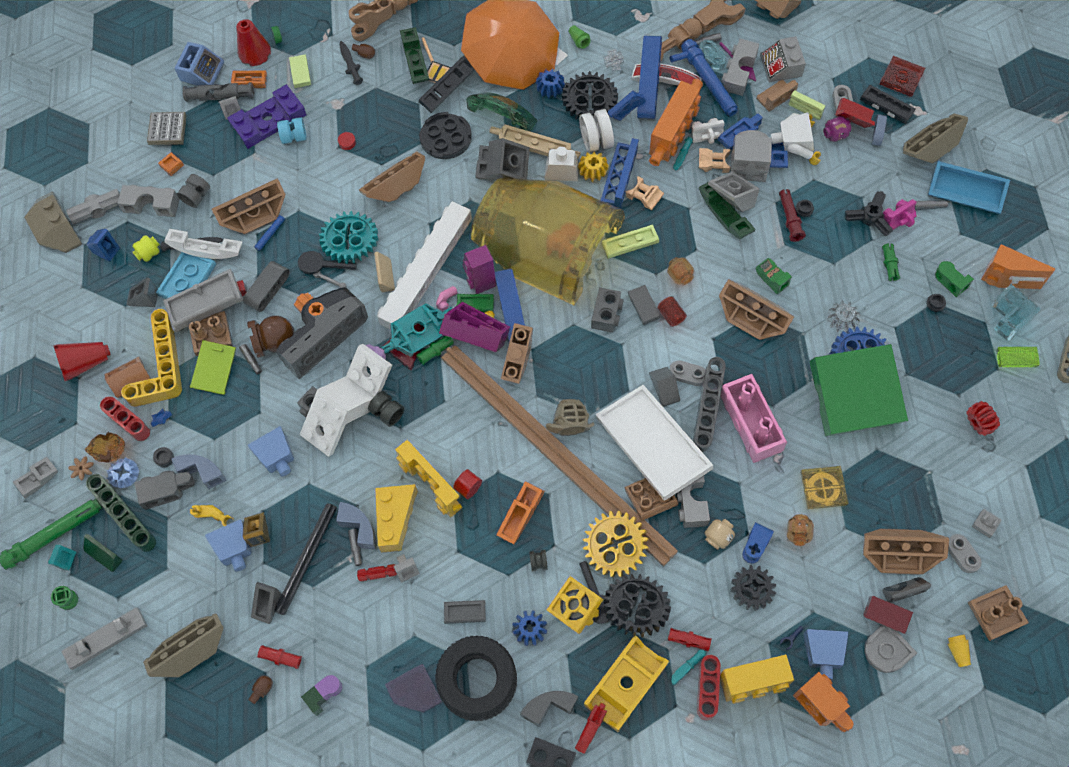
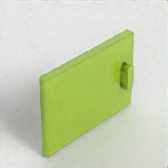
(213, 367)

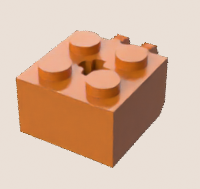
(824, 702)

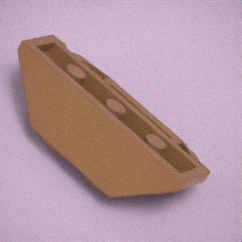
(396, 179)
(251, 208)
(753, 311)
(905, 550)

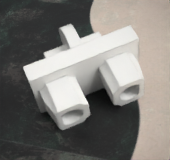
(707, 131)

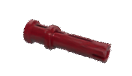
(793, 222)

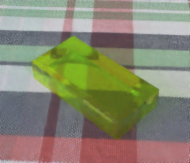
(1017, 357)

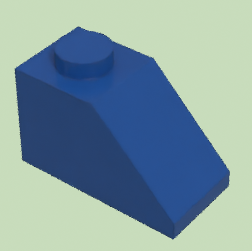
(103, 244)

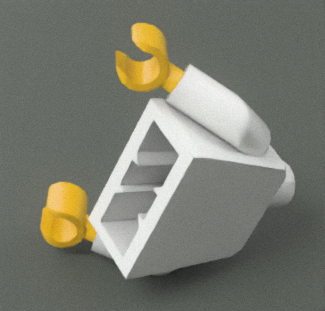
(797, 136)

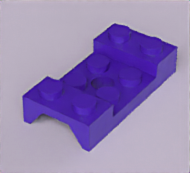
(253, 127)

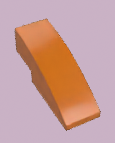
(520, 512)

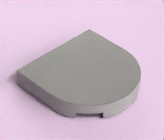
(887, 650)

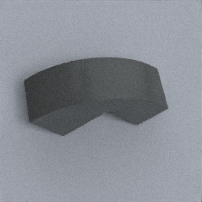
(539, 706)

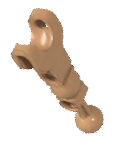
(373, 15)
(706, 19)

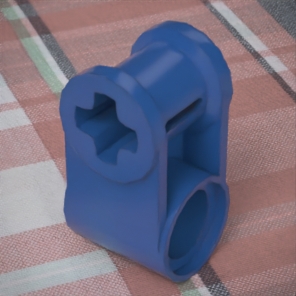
(757, 541)

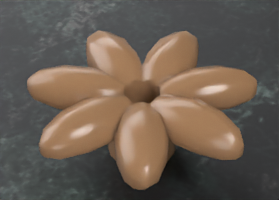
(81, 468)

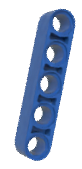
(649, 76)

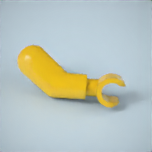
(202, 511)

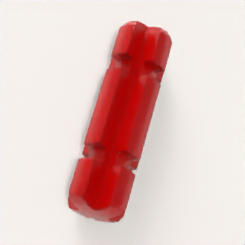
(376, 572)

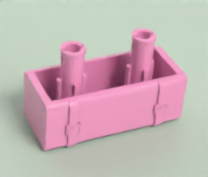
(753, 418)

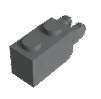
(162, 488)

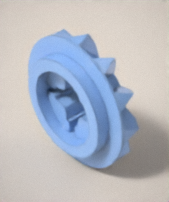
(126, 479)

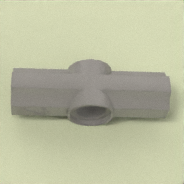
(93, 206)

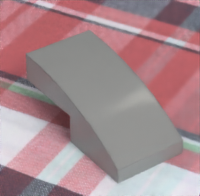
(37, 477)

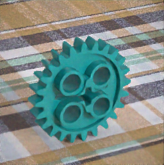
(336, 232)

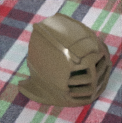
(570, 418)

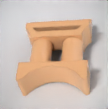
(706, 157)
(650, 198)

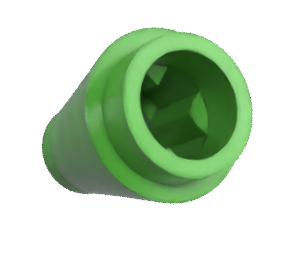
(579, 37)

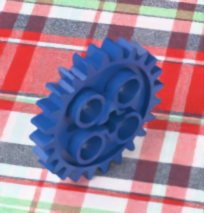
(853, 338)

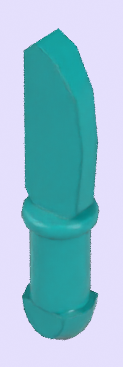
(683, 152)
(690, 664)

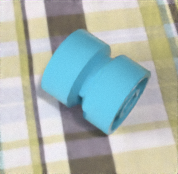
(291, 130)

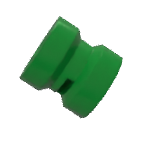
(68, 600)

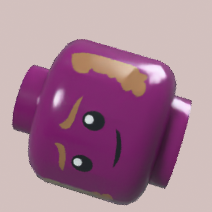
(837, 129)

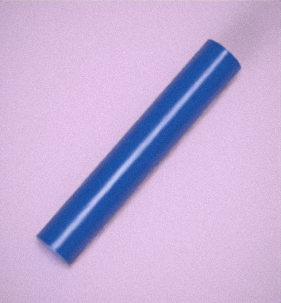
(268, 234)

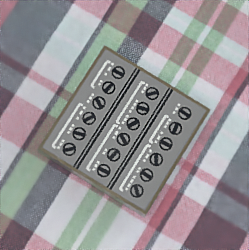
(166, 128)

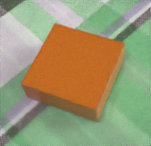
(171, 164)

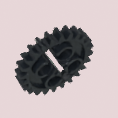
(576, 95)
(655, 612)

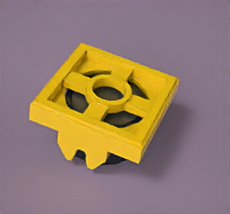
(577, 605)

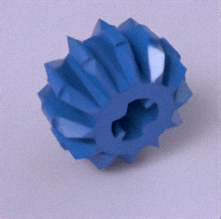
(550, 83)
(522, 626)

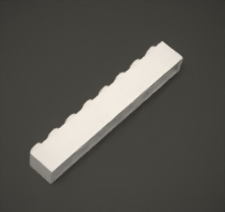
(426, 264)

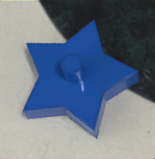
(160, 417)

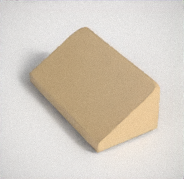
(384, 272)

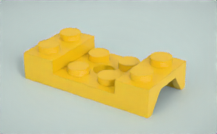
(412, 461)
(636, 663)

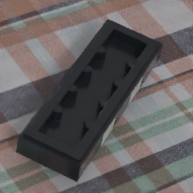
(887, 104)

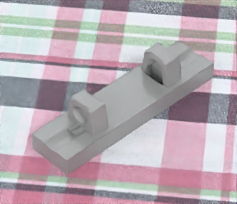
(104, 638)

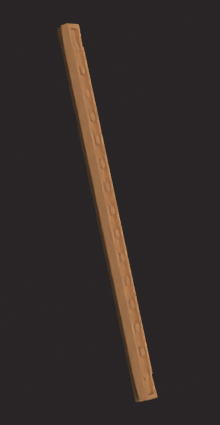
(553, 449)

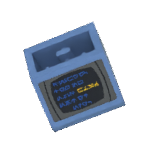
(198, 65)

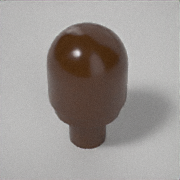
(364, 50)
(260, 688)

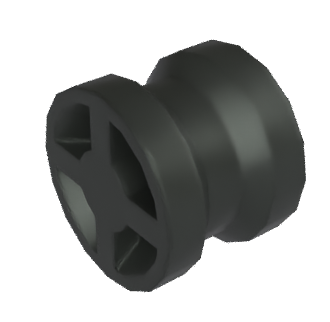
(538, 560)

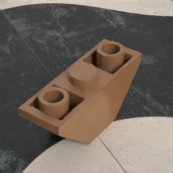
(517, 353)

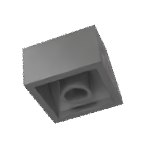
(507, 160)

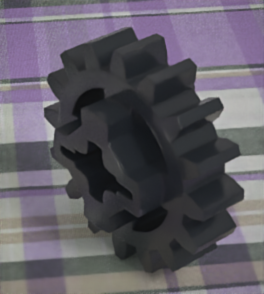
(762, 586)

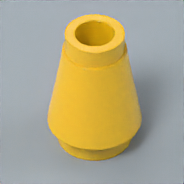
(960, 650)

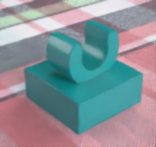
(62, 557)

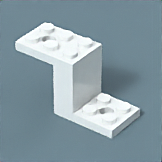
(344, 399)

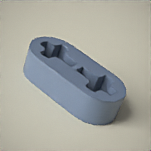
(879, 129)

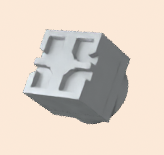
(751, 155)

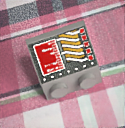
(783, 60)

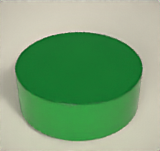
(276, 34)

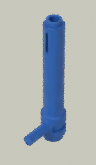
(695, 57)

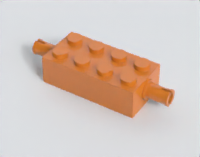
(674, 121)

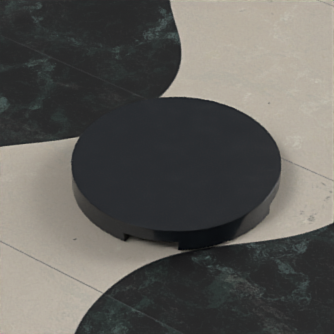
(445, 135)

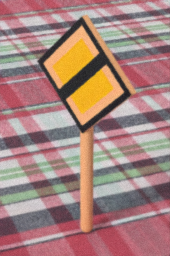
(435, 70)

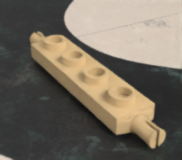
(537, 143)

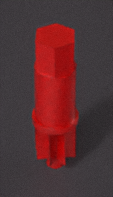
(591, 727)

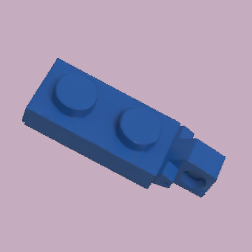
(744, 124)

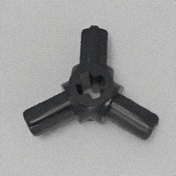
(871, 214)

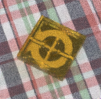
(824, 487)

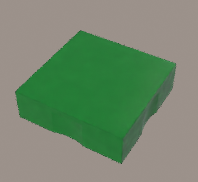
(858, 390)

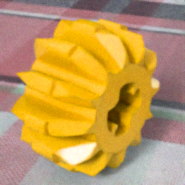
(593, 166)

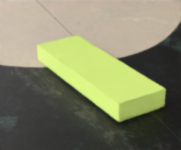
(630, 241)

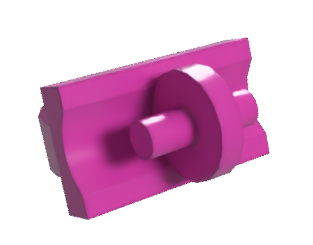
(903, 214)

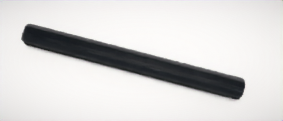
(305, 559)

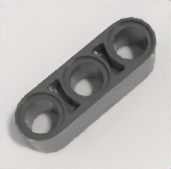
(266, 286)

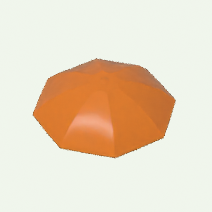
(510, 42)

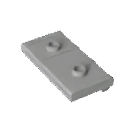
(203, 300)

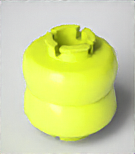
(145, 248)

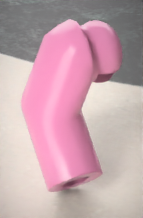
(443, 297)

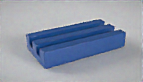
(626, 105)

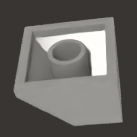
(736, 191)

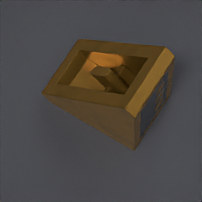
(255, 530)

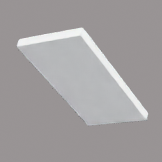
(654, 442)

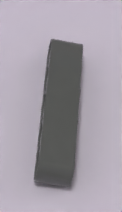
(713, 396)

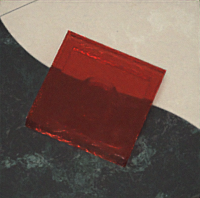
(902, 76)

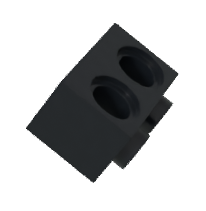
(553, 754)

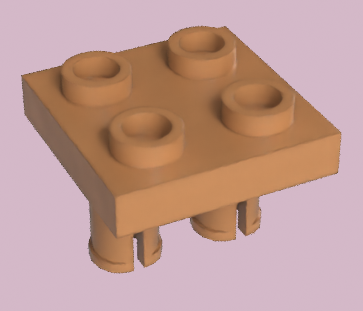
(211, 329)
(998, 612)

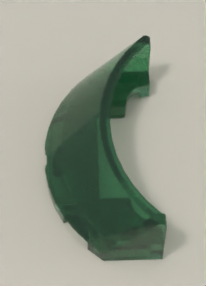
(502, 106)

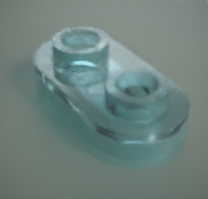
(714, 56)

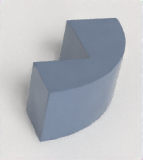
(207, 469)
(352, 517)

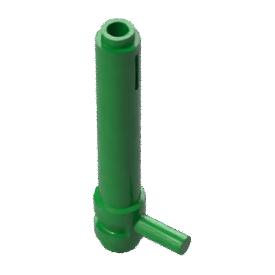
(22, 550)

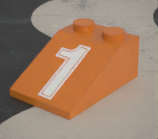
(1016, 269)

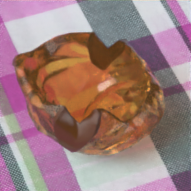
(106, 447)

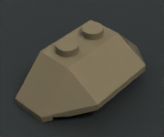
(936, 139)
(51, 224)
(185, 648)

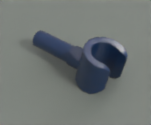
(791, 638)

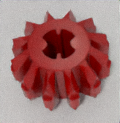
(983, 418)

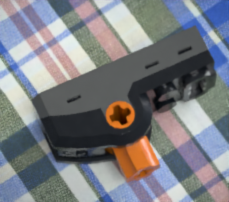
(327, 324)

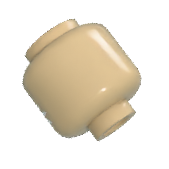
(719, 533)

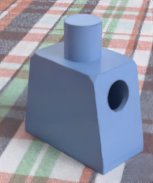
(273, 451)
(230, 545)
(825, 649)

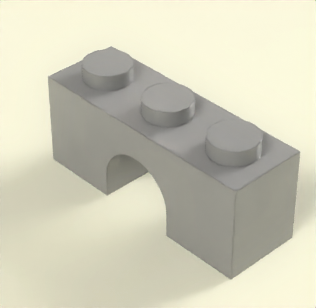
(744, 55)
(134, 198)
(693, 512)

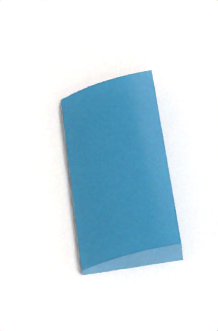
(968, 187)

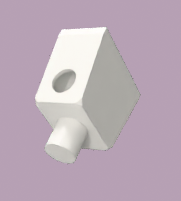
(561, 165)

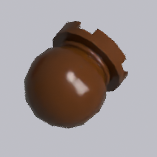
(269, 334)

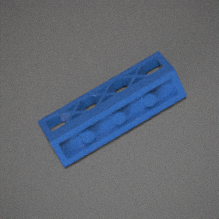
(623, 175)

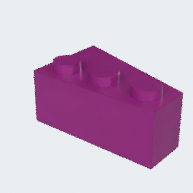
(479, 269)
(474, 327)

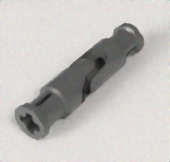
(220, 91)

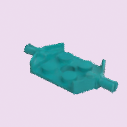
(410, 341)

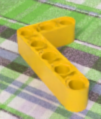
(163, 362)

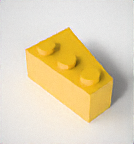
(393, 513)

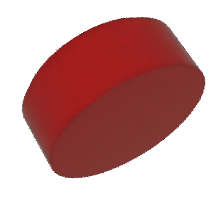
(346, 141)

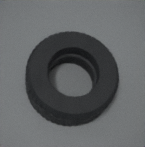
(455, 657)

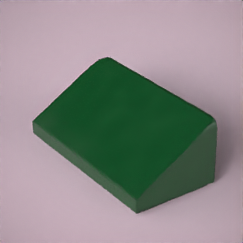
(101, 553)

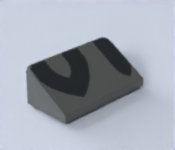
(906, 589)

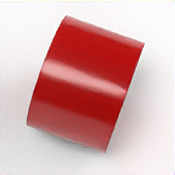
(467, 484)

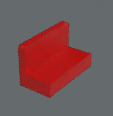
(855, 113)

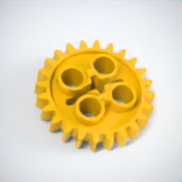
(609, 526)

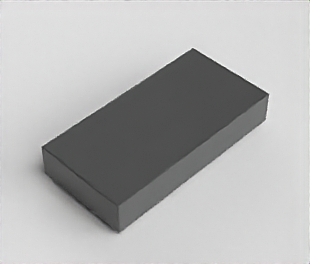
(644, 304)
(464, 611)

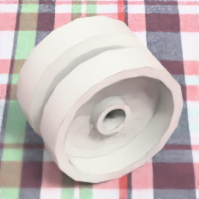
(596, 130)

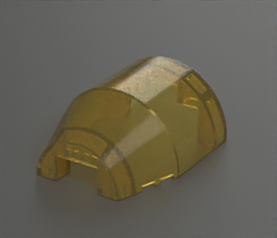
(544, 232)

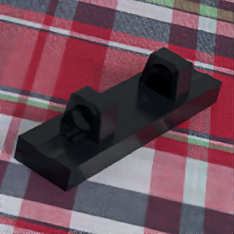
(446, 84)

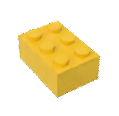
(756, 679)

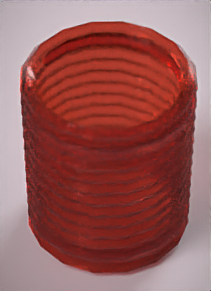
(672, 311)

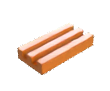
(257, 82)

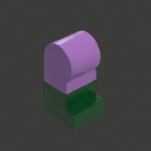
(321, 692)

